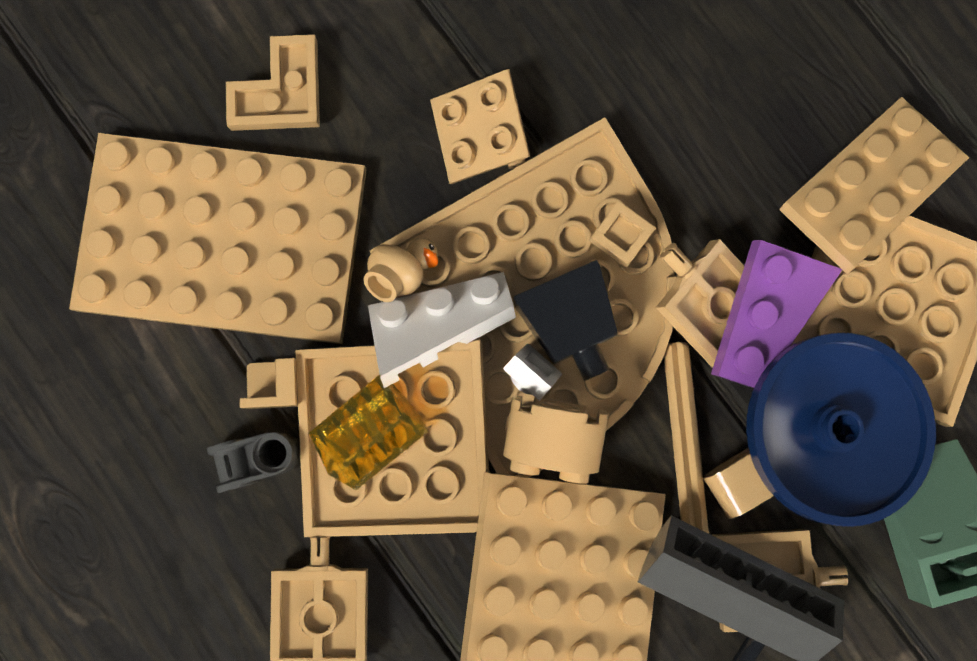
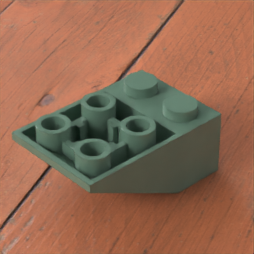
(938, 531)

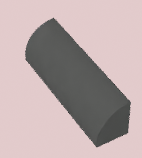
(743, 592)

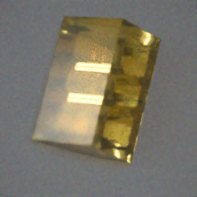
(367, 433)

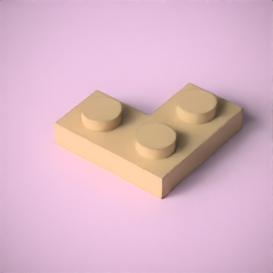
(287, 98)

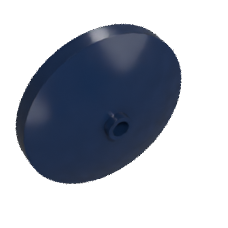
(878, 437)

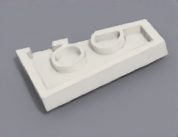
(427, 322)

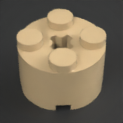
(555, 438)

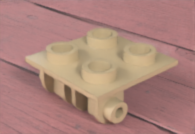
(480, 127)

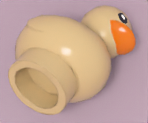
(399, 271)

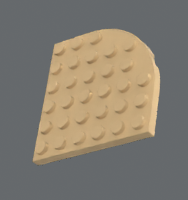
(536, 229)

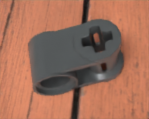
(248, 459)

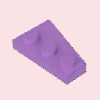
(769, 309)

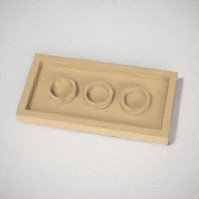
(873, 185)

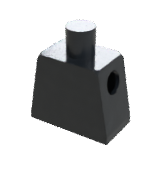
(571, 318)

